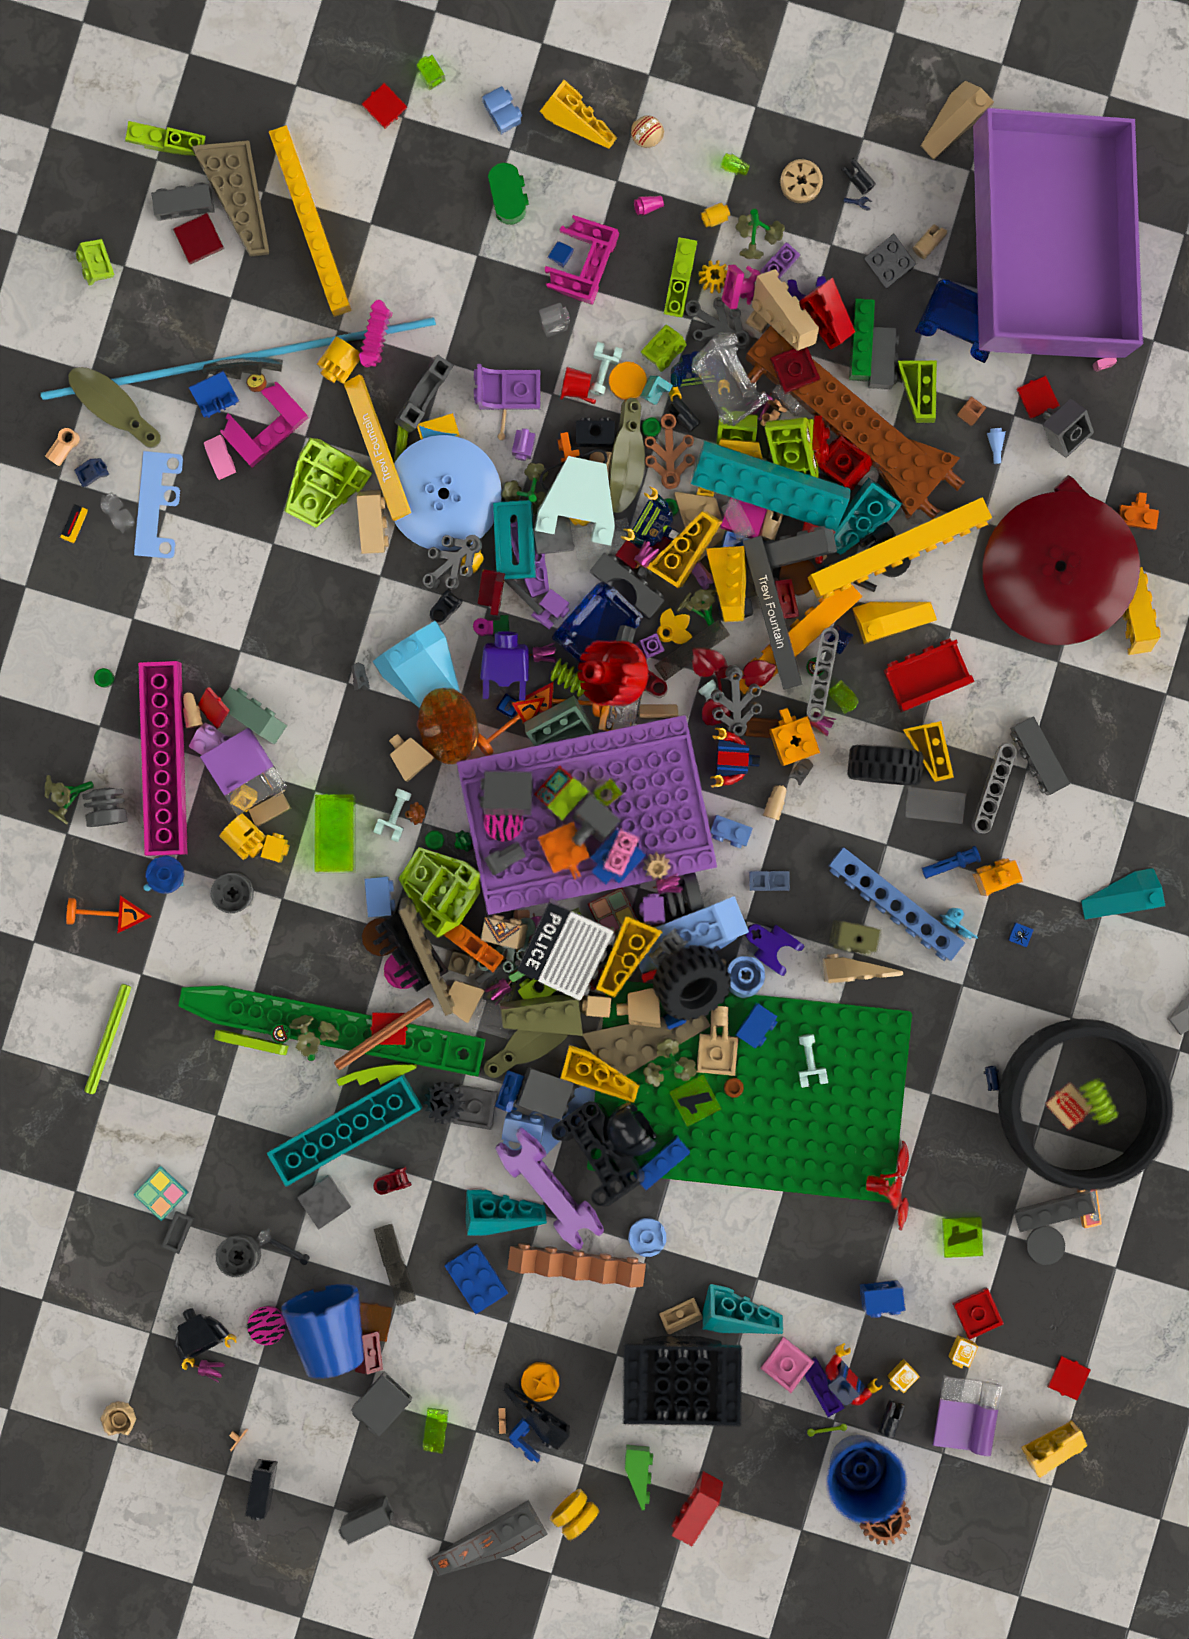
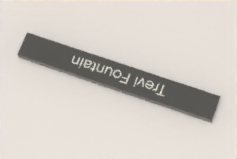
(772, 612)

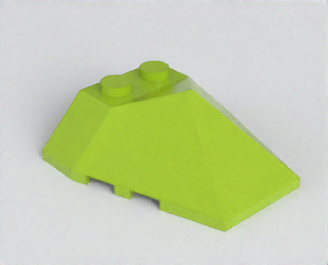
(323, 482)
(440, 889)

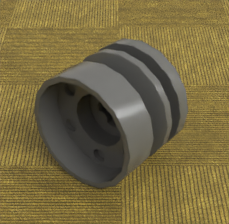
(104, 807)
(689, 896)
(226, 902)
(227, 1255)

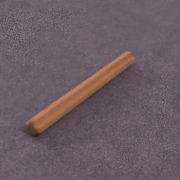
(383, 1034)

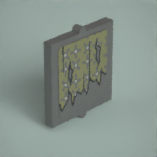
(511, 996)

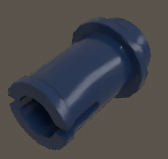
(992, 1078)

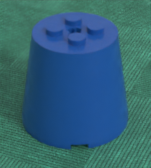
(326, 1329)
(867, 1492)

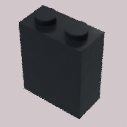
(261, 1489)

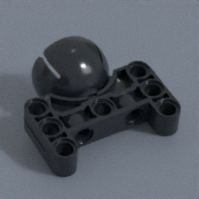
(620, 1139)

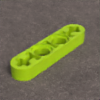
(251, 1042)

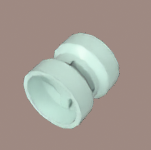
(707, 689)

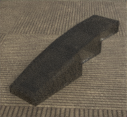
(234, 367)
(684, 654)
(394, 1264)

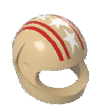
(647, 131)

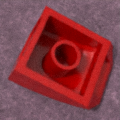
(846, 463)

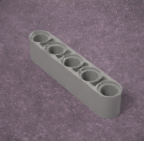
(822, 665)
(1000, 781)

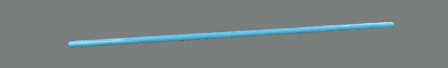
(263, 353)

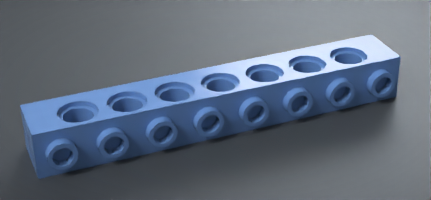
(952, 942)

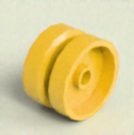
(574, 1514)

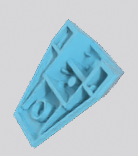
(419, 664)

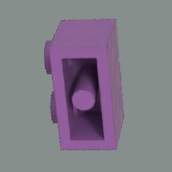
(653, 910)

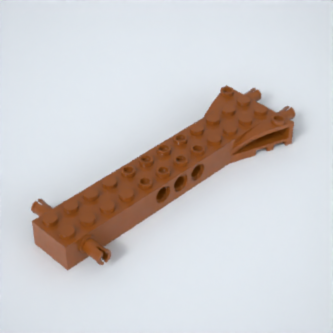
(904, 464)

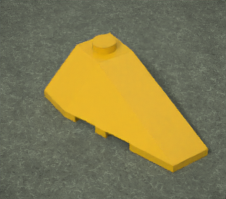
(570, 113)
(591, 1072)

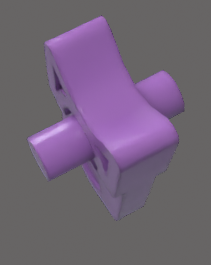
(702, 575)

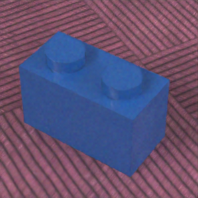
(756, 1026)

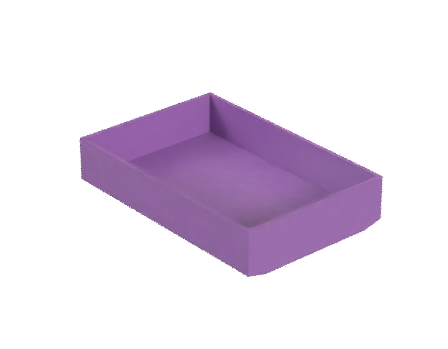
(1057, 234)
(658, 805)

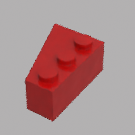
(828, 313)
(698, 1509)

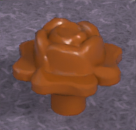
(415, 813)

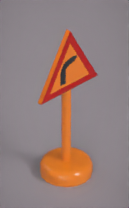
(547, 691)
(525, 709)
(128, 913)

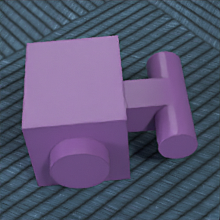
(523, 444)
(553, 605)

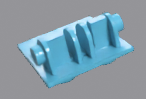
(952, 920)

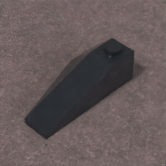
(545, 1424)

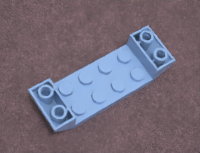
(703, 928)

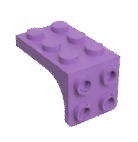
(507, 389)

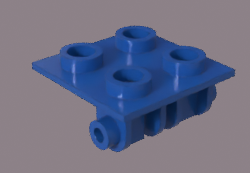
(214, 394)

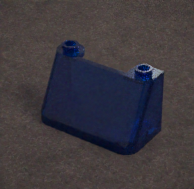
(955, 312)
(596, 619)

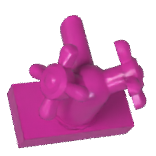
(737, 285)

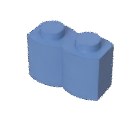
(501, 109)

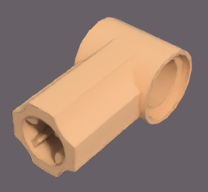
(61, 448)

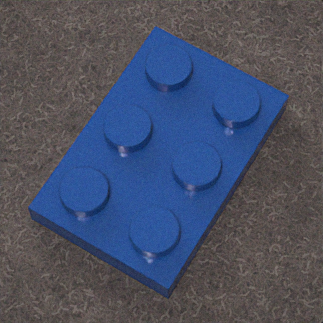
(476, 1279)

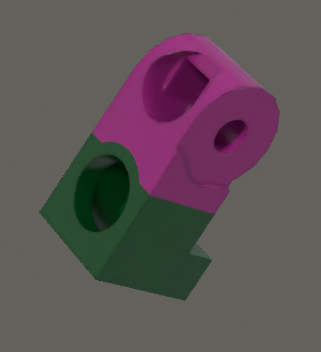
(488, 628)

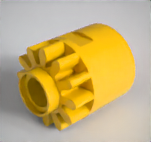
(338, 360)
(243, 837)

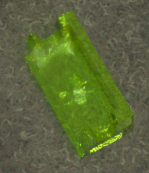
(435, 1430)

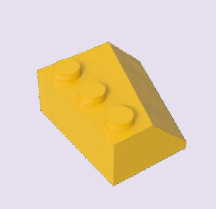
(1054, 1448)

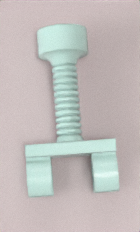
(597, 388)
(402, 796)
(806, 1041)

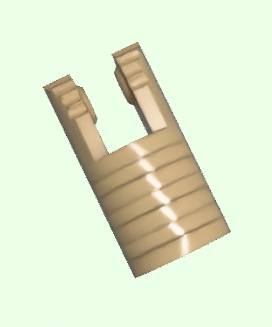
(929, 241)
(769, 526)
(191, 712)
(775, 803)
(719, 1019)

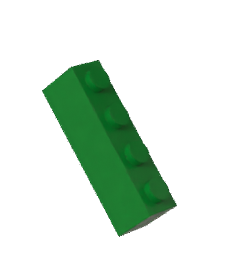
(862, 339)

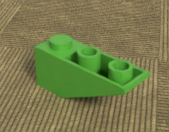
(636, 1466)

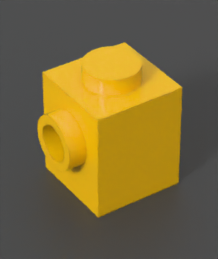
(275, 847)

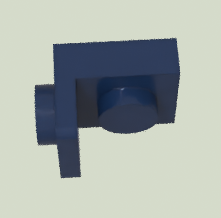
(91, 471)

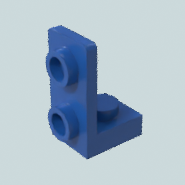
(522, 1429)

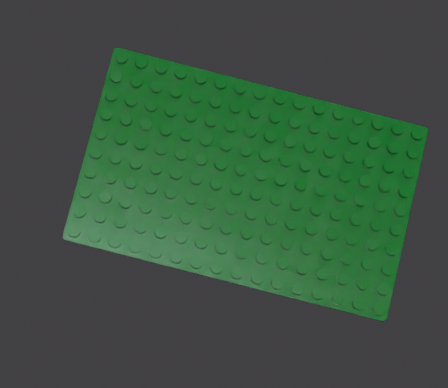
(776, 1131)

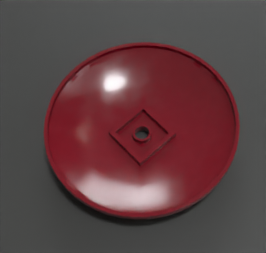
(1066, 604)

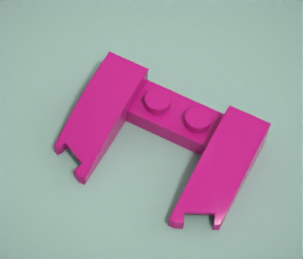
(602, 244)
(290, 419)

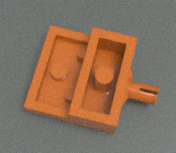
(562, 851)

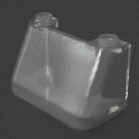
(727, 380)

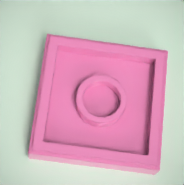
(787, 1364)

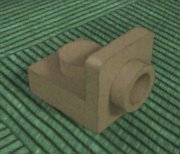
(462, 964)

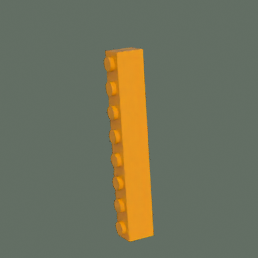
(811, 627)

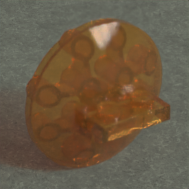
(448, 725)

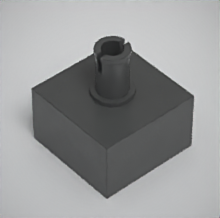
(1067, 427)
(595, 821)

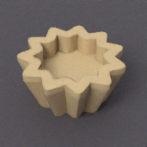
(656, 865)

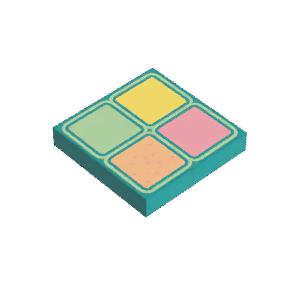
(161, 1193)

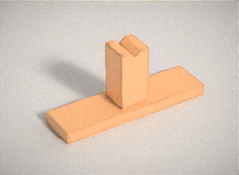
(502, 1421)
(237, 1438)

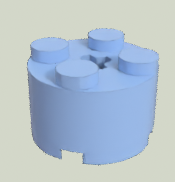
(750, 966)

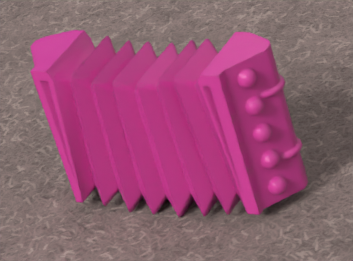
(375, 334)

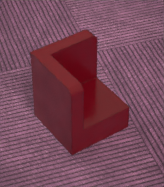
(627, 554)

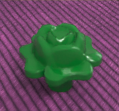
(464, 840)

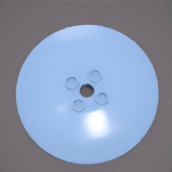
(471, 483)

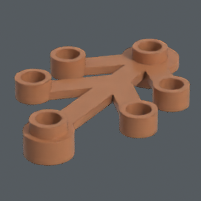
(669, 455)

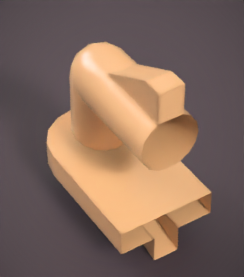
(774, 414)

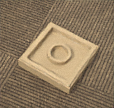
(717, 1056)

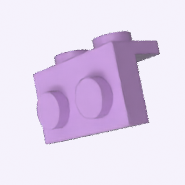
(207, 738)

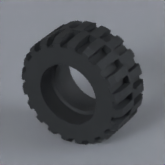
(885, 765)
(682, 969)

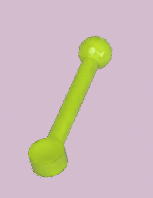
(811, 1432)

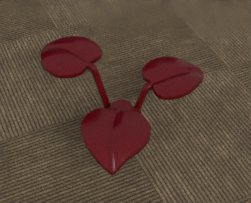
(709, 661)

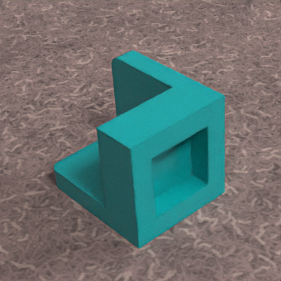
(654, 389)

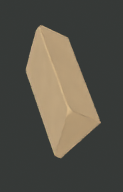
(658, 711)
(269, 809)
(681, 1316)

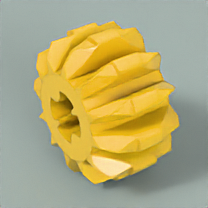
(707, 273)

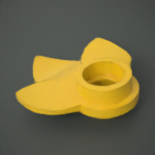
(676, 626)

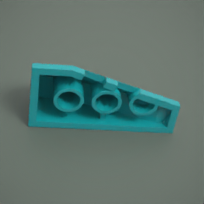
(865, 513)
(1132, 893)
(496, 1214)
(733, 1314)

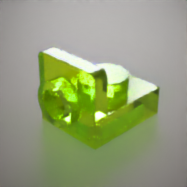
(843, 697)

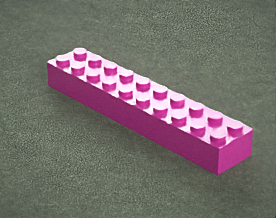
(163, 758)

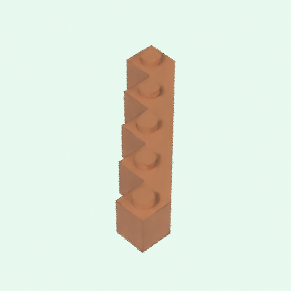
(576, 1265)

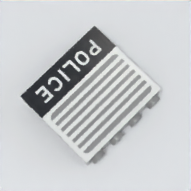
(565, 950)

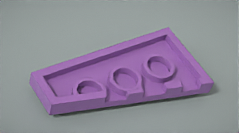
(538, 585)

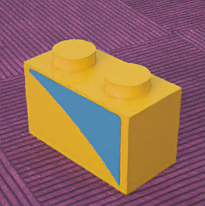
(439, 426)

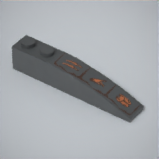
(492, 1541)

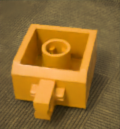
(782, 735)
(997, 877)

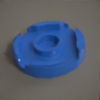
(165, 874)

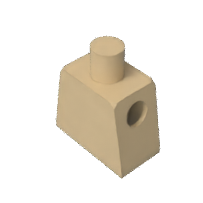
(409, 757)
(465, 999)
(642, 1008)

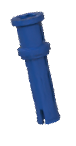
(960, 860)

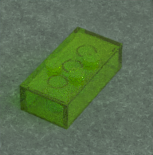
(335, 834)

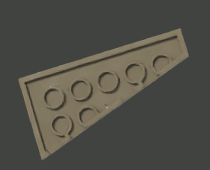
(234, 181)
(423, 948)
(633, 1046)

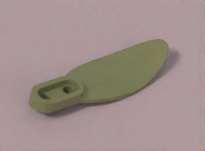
(111, 404)
(627, 457)
(523, 1047)

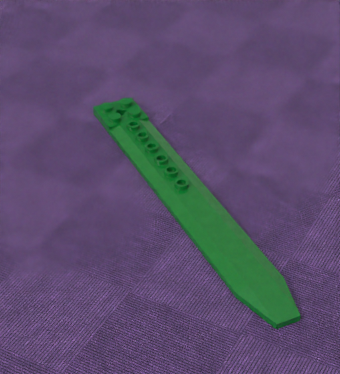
(262, 1012)

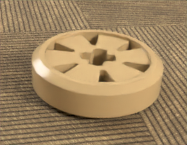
(803, 192)

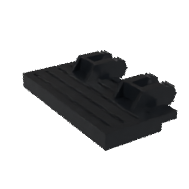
(406, 952)

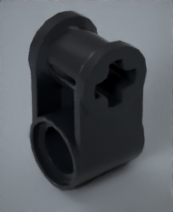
(446, 606)

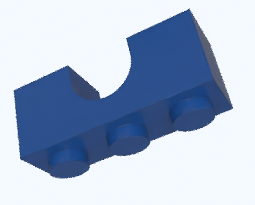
(663, 1162)

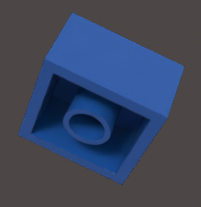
(882, 1298)

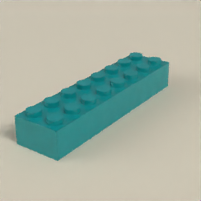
(770, 486)
(344, 1130)

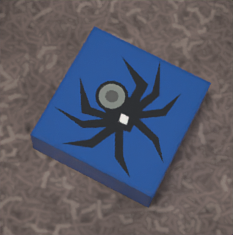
(1020, 934)

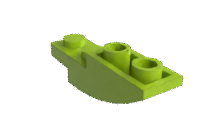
(163, 140)
(680, 277)

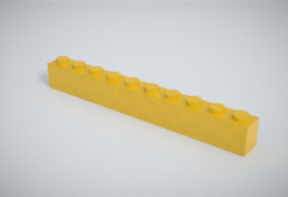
(310, 221)
(900, 547)

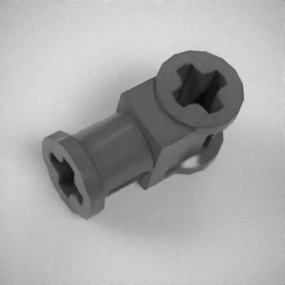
(670, 943)

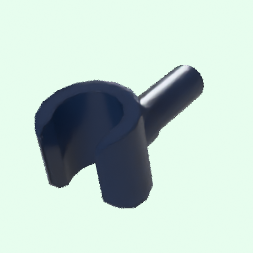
(860, 202)

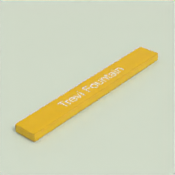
(377, 447)

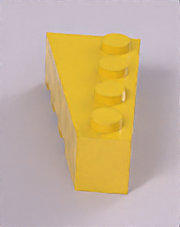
(684, 552)
(729, 576)
(1141, 619)
(629, 950)

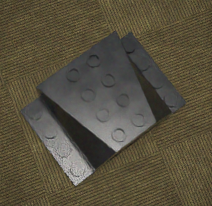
(682, 1382)

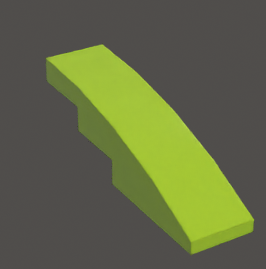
(382, 1072)

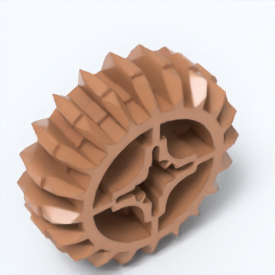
(890, 1533)

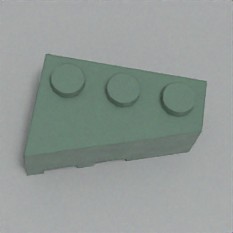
(252, 715)
(559, 723)

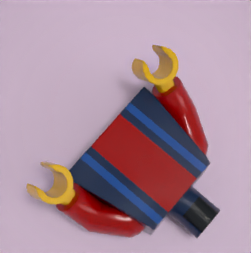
(732, 759)
(845, 1383)

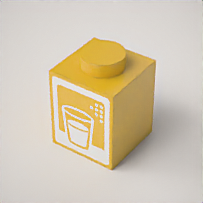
(962, 1352)
(902, 1376)

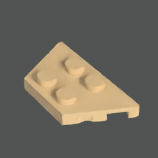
(692, 505)

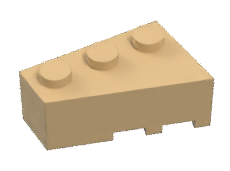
(372, 521)

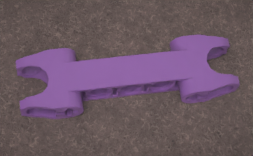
(530, 1164)

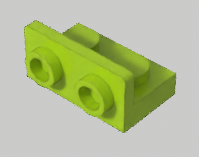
(94, 261)
(664, 347)

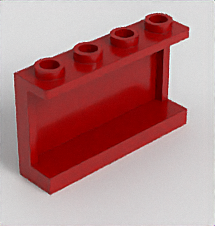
(927, 675)

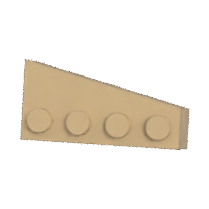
(783, 311)

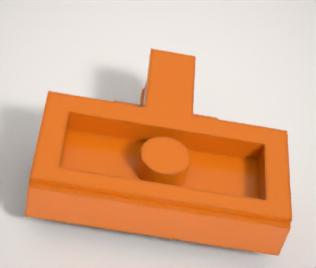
(1139, 514)

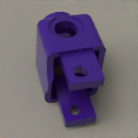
(505, 663)

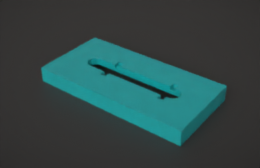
(503, 542)

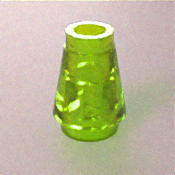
(734, 164)

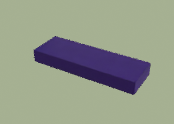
(818, 1382)

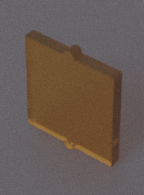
(375, 1319)

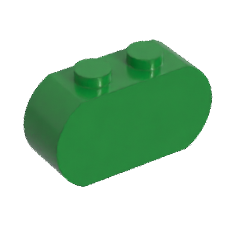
(507, 193)

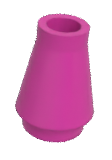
(647, 204)

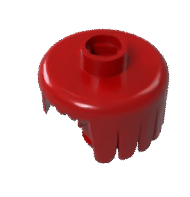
(613, 673)

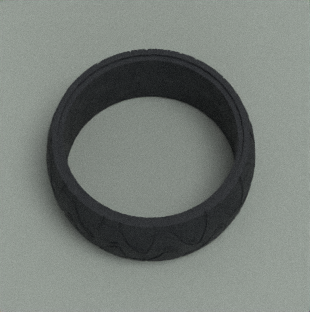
(1152, 1133)

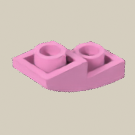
(219, 457)
(621, 853)

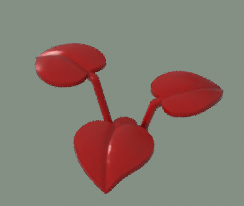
(879, 1185)

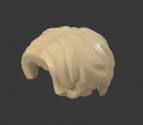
(118, 1418)

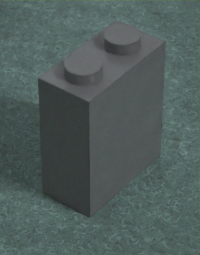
(506, 793)
(545, 1093)
(381, 1404)
(366, 1520)

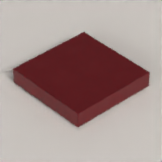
(198, 238)
(794, 369)

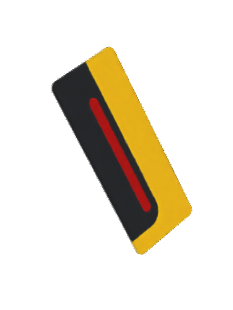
(74, 523)

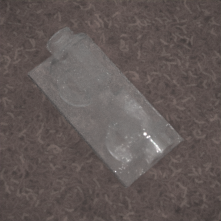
(119, 519)
(737, 519)

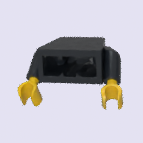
(199, 1335)

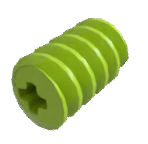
(567, 676)
(1099, 1101)

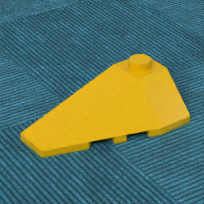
(885, 619)

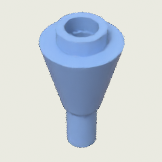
(996, 440)

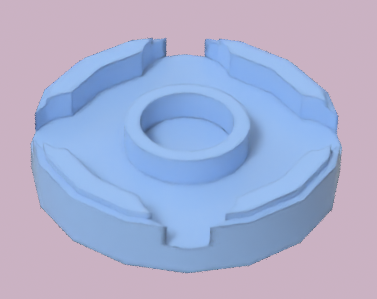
(647, 1237)

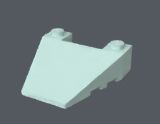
(582, 494)

